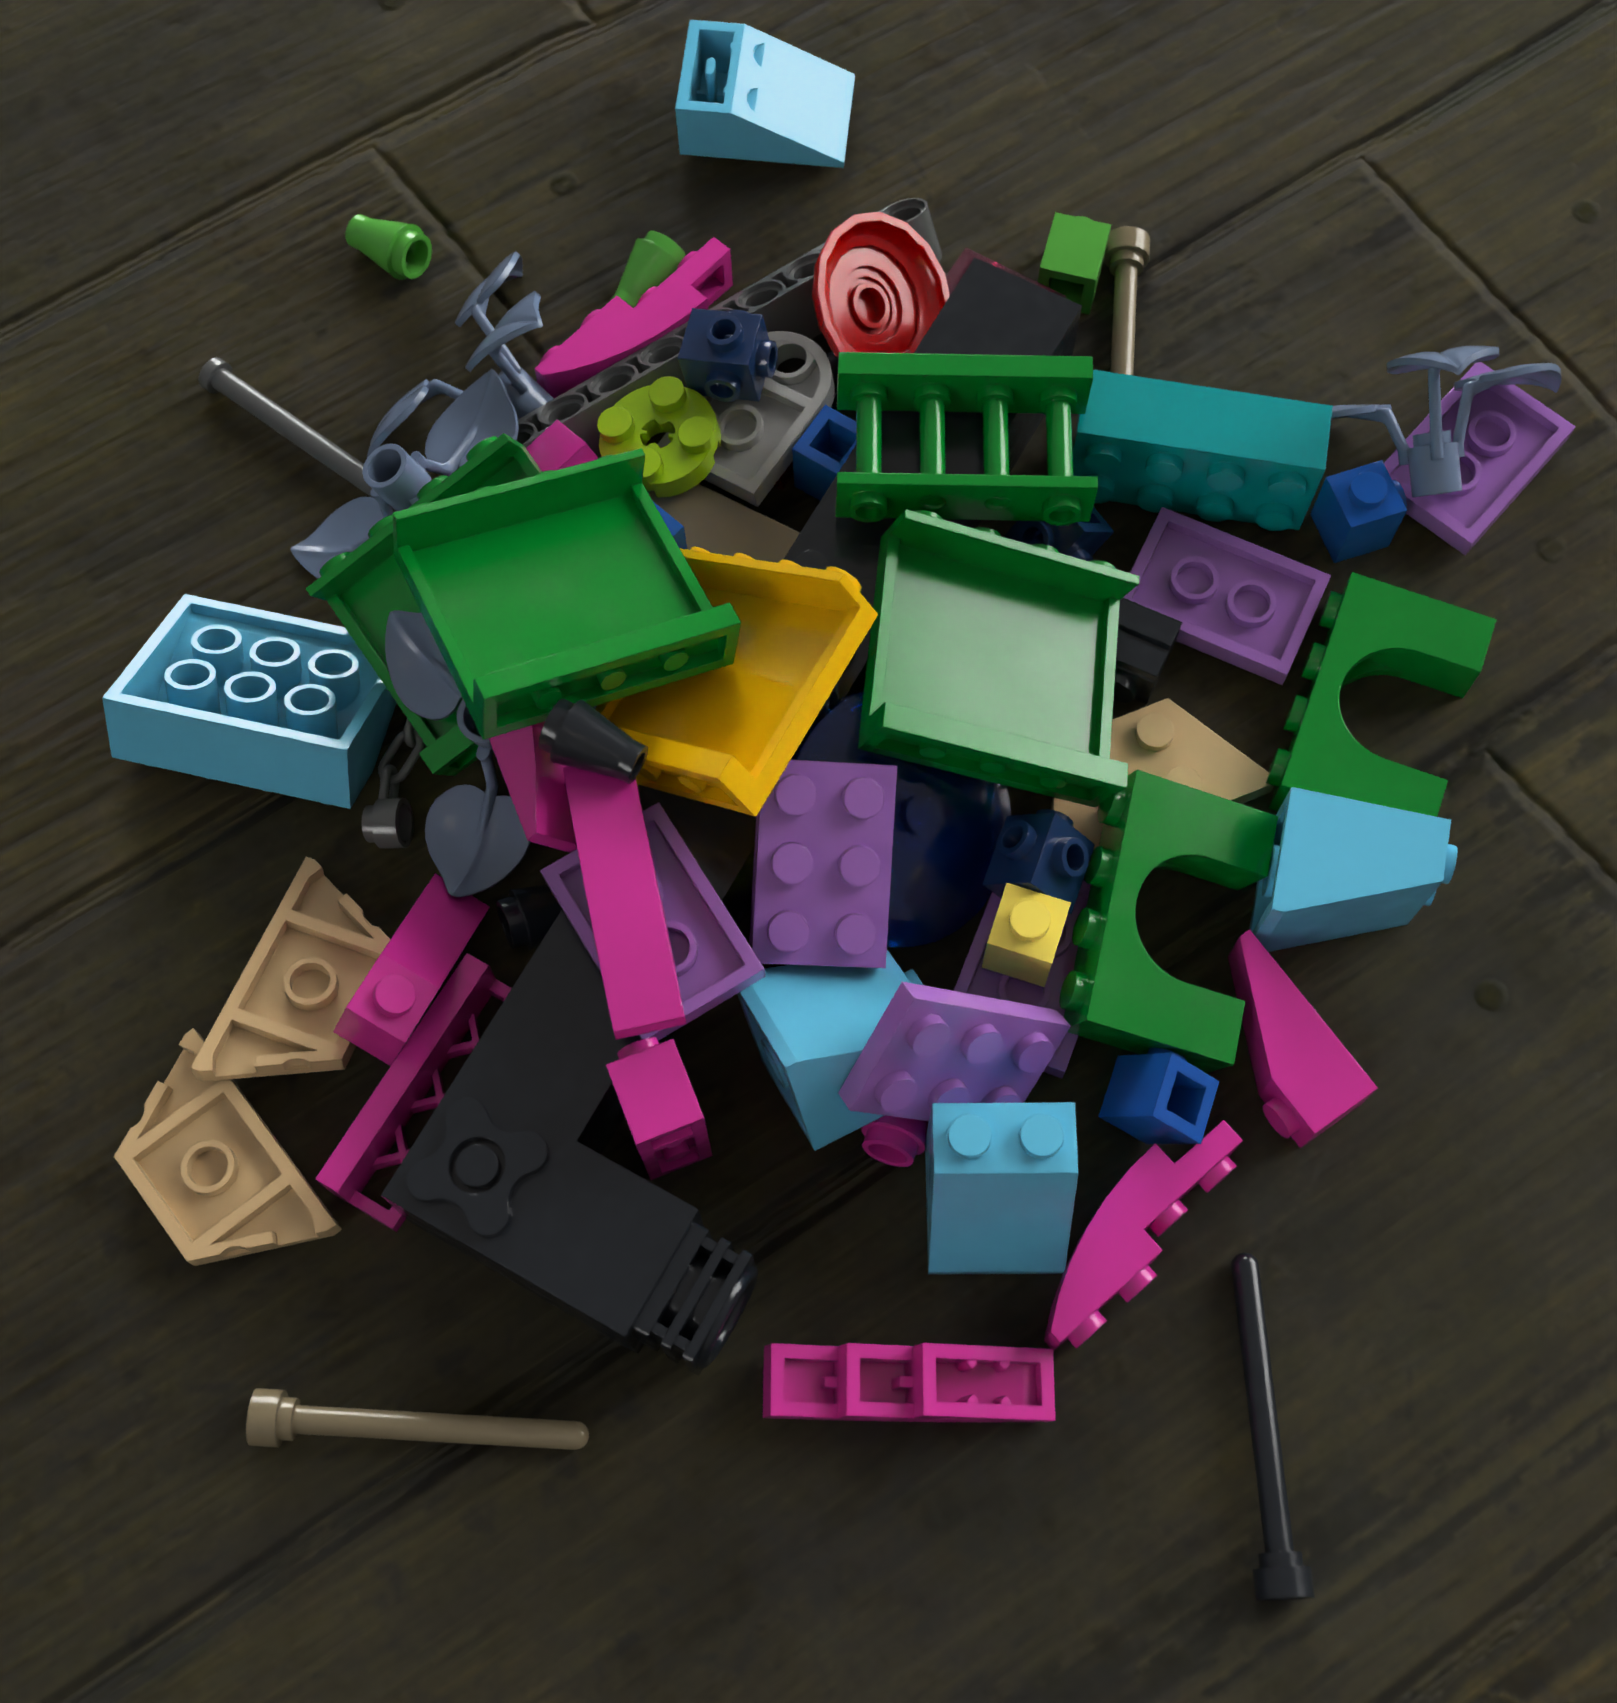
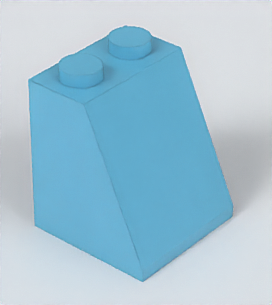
(1347, 869)
(811, 1032)
(1000, 1187)

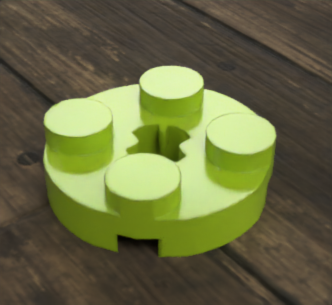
(660, 409)

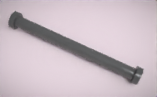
(218, 377)

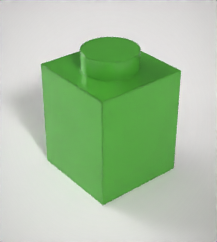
(1074, 258)

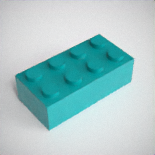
(1202, 450)

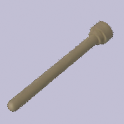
(1126, 257)
(279, 1418)

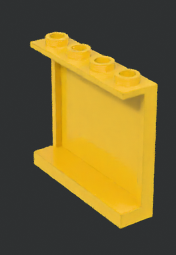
(738, 726)

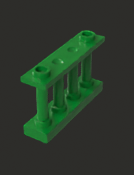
(965, 384)

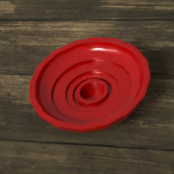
(877, 286)

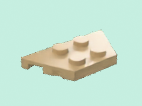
(1178, 748)
(295, 987)
(217, 1170)

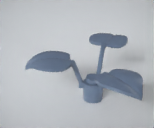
(520, 386)
(1434, 457)
(397, 477)
(467, 831)

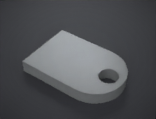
(761, 434)

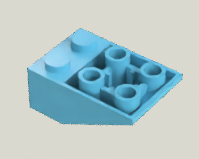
(760, 99)

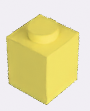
(1025, 934)

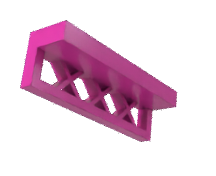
(405, 1086)

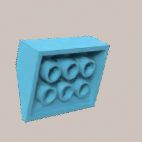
(252, 702)

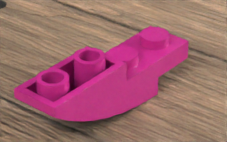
(621, 330)
(1116, 1248)

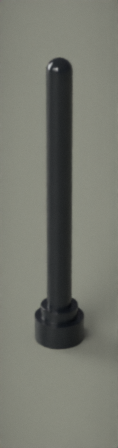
(1280, 1567)

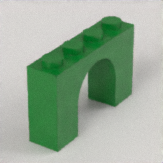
(1373, 633)
(1115, 985)

